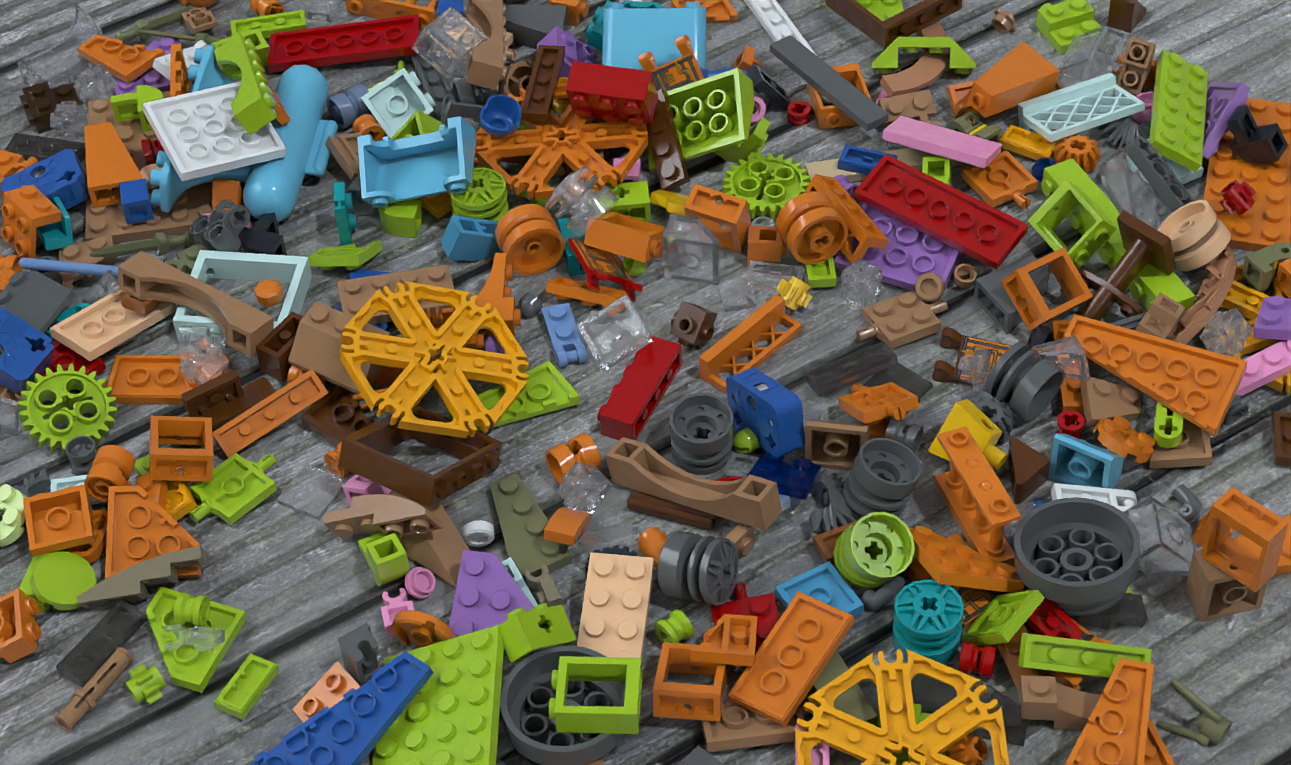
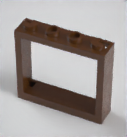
(899, 25)
(364, 456)

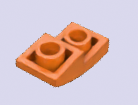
(567, 526)

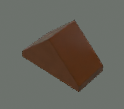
(1125, 14)
(1027, 469)

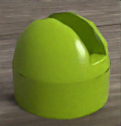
(634, 267)
(745, 441)

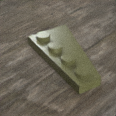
(523, 528)

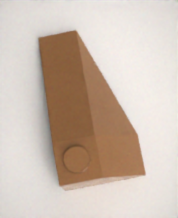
(437, 549)

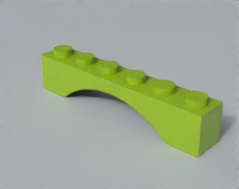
(253, 102)

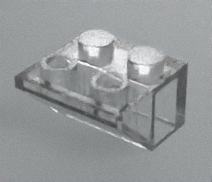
(449, 43)
(1093, 54)

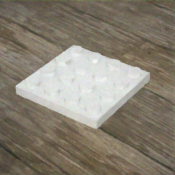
(205, 135)

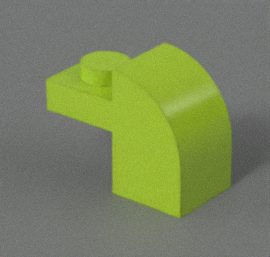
(130, 105)
(753, 146)
(402, 218)
(385, 557)

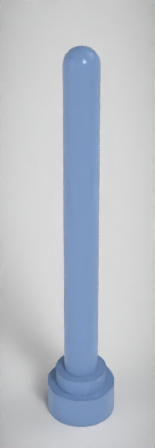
(67, 267)

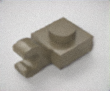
(545, 585)

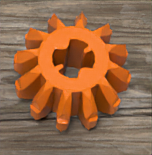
(1081, 149)

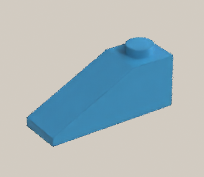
(470, 239)

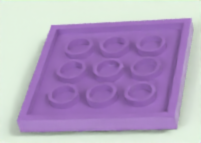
(906, 253)

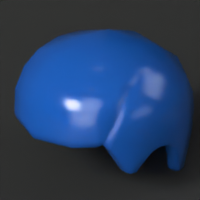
(500, 116)

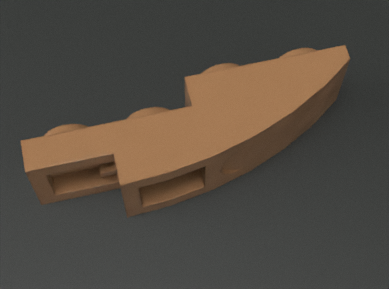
(382, 513)

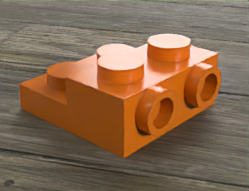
(59, 520)
(18, 625)

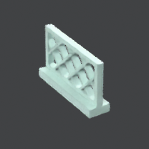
(1078, 103)

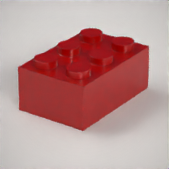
(612, 93)

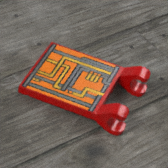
(603, 266)

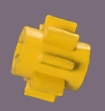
(794, 292)

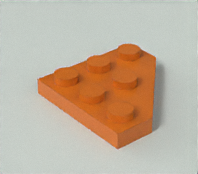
(141, 531)
(961, 565)

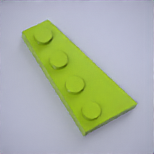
(543, 394)

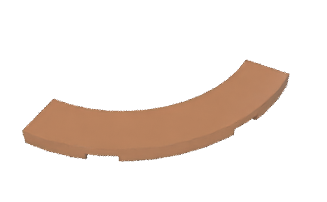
(921, 74)
(1210, 297)

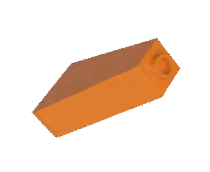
(1012, 80)
(107, 164)

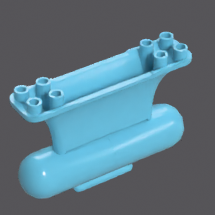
(275, 183)

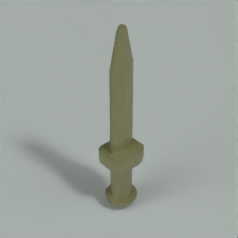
(154, 25)
(199, 36)
(160, 243)

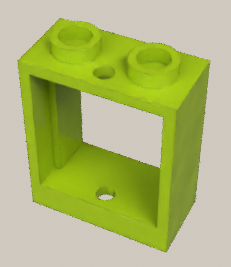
(1066, 199)
(597, 718)

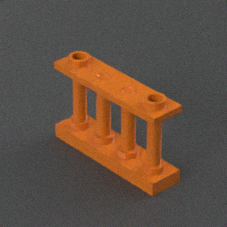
(391, 8)
(976, 496)

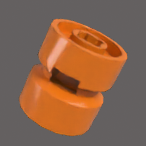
(578, 449)
(109, 468)

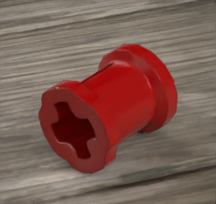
(1066, 423)

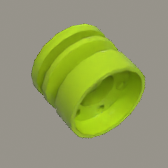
(484, 198)
(886, 541)

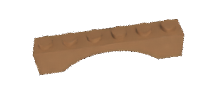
(487, 60)
(156, 280)
(745, 500)

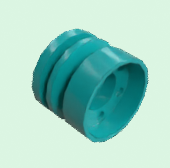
(928, 620)

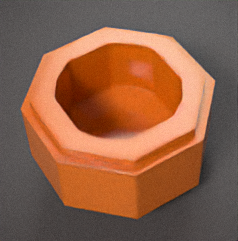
(268, 292)

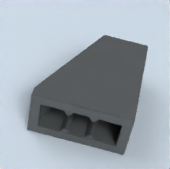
(533, 22)
(994, 299)

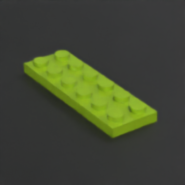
(1179, 110)

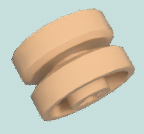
(1195, 235)

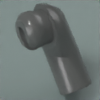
(1191, 505)
(884, 595)

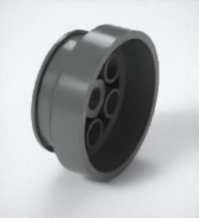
(1077, 553)
(522, 714)

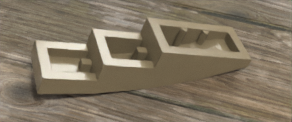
(132, 582)

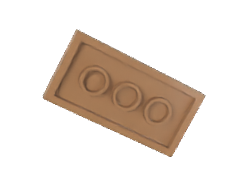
(356, 292)

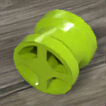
(192, 609)
(674, 628)

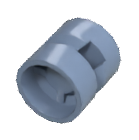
(349, 106)

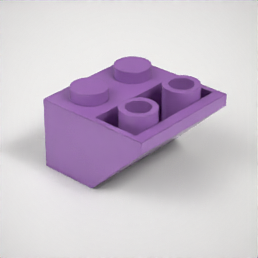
(574, 49)

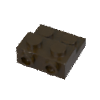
(43, 101)

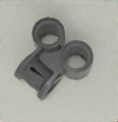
(220, 229)

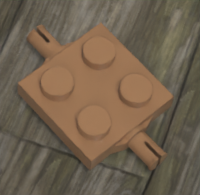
(901, 319)

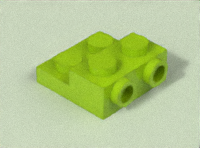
(1065, 21)

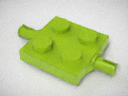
(234, 488)

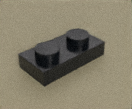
(765, 84)

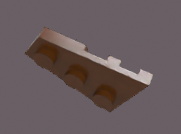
(336, 416)

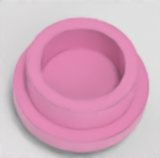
(420, 582)

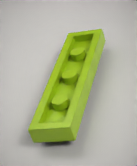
(1076, 655)

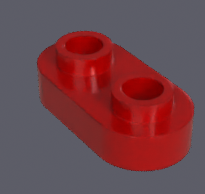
(1056, 621)

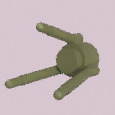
(1211, 723)

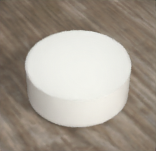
(478, 533)

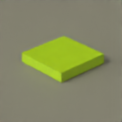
(1003, 618)

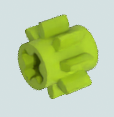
(145, 684)

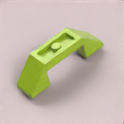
(958, 58)

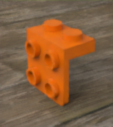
(22, 213)

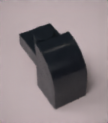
(1255, 143)
(263, 237)

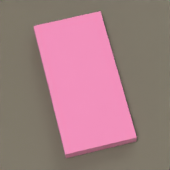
(942, 142)

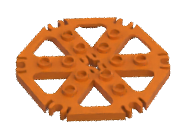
(549, 152)

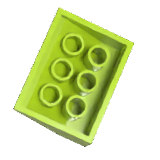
(711, 113)

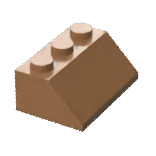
(319, 345)

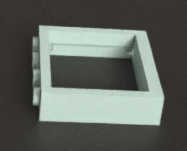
(251, 268)

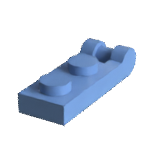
(564, 334)

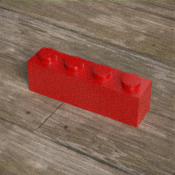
(640, 389)

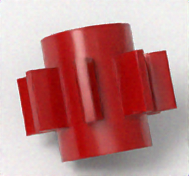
(1237, 197)

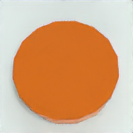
(420, 628)

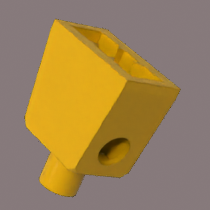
(980, 426)

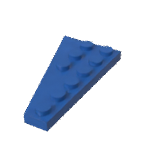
(355, 723)

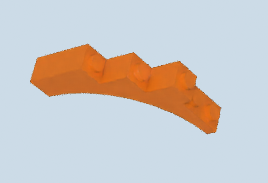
(494, 292)

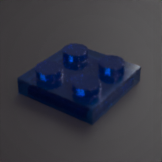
(792, 476)

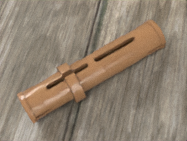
(82, 701)

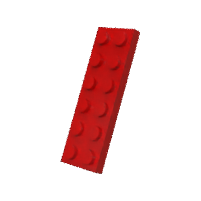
(344, 43)
(941, 211)

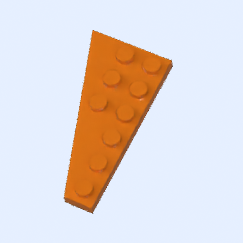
(1178, 375)
(1120, 719)

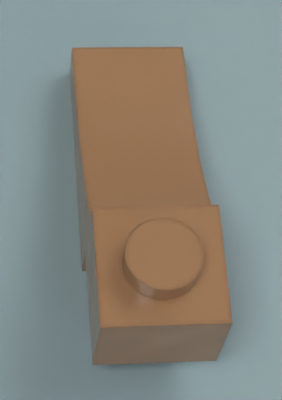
(1048, 700)

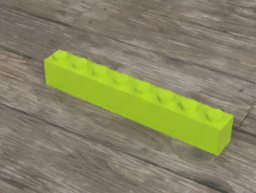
(1150, 279)

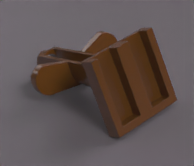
(1143, 247)

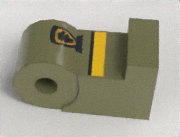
(971, 125)
(1265, 264)

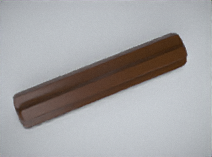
(670, 510)

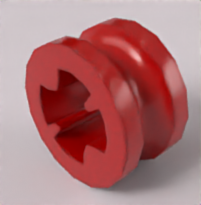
(798, 113)

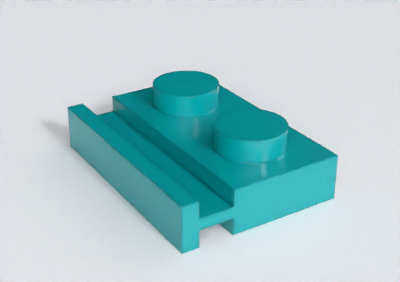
(345, 220)

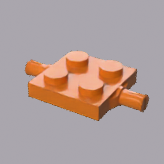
(1001, 181)
(878, 402)

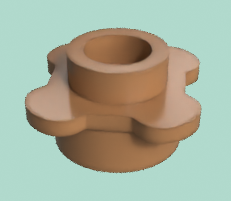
(1003, 21)

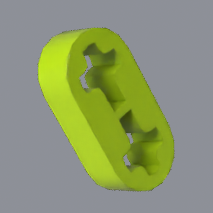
(1165, 421)

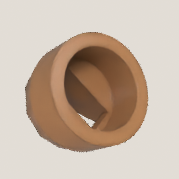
(961, 273)

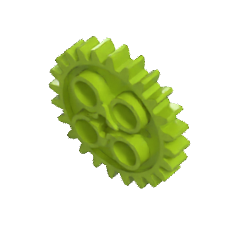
(752, 179)
(66, 407)

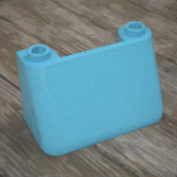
(653, 30)
(417, 164)

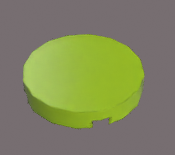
(61, 579)

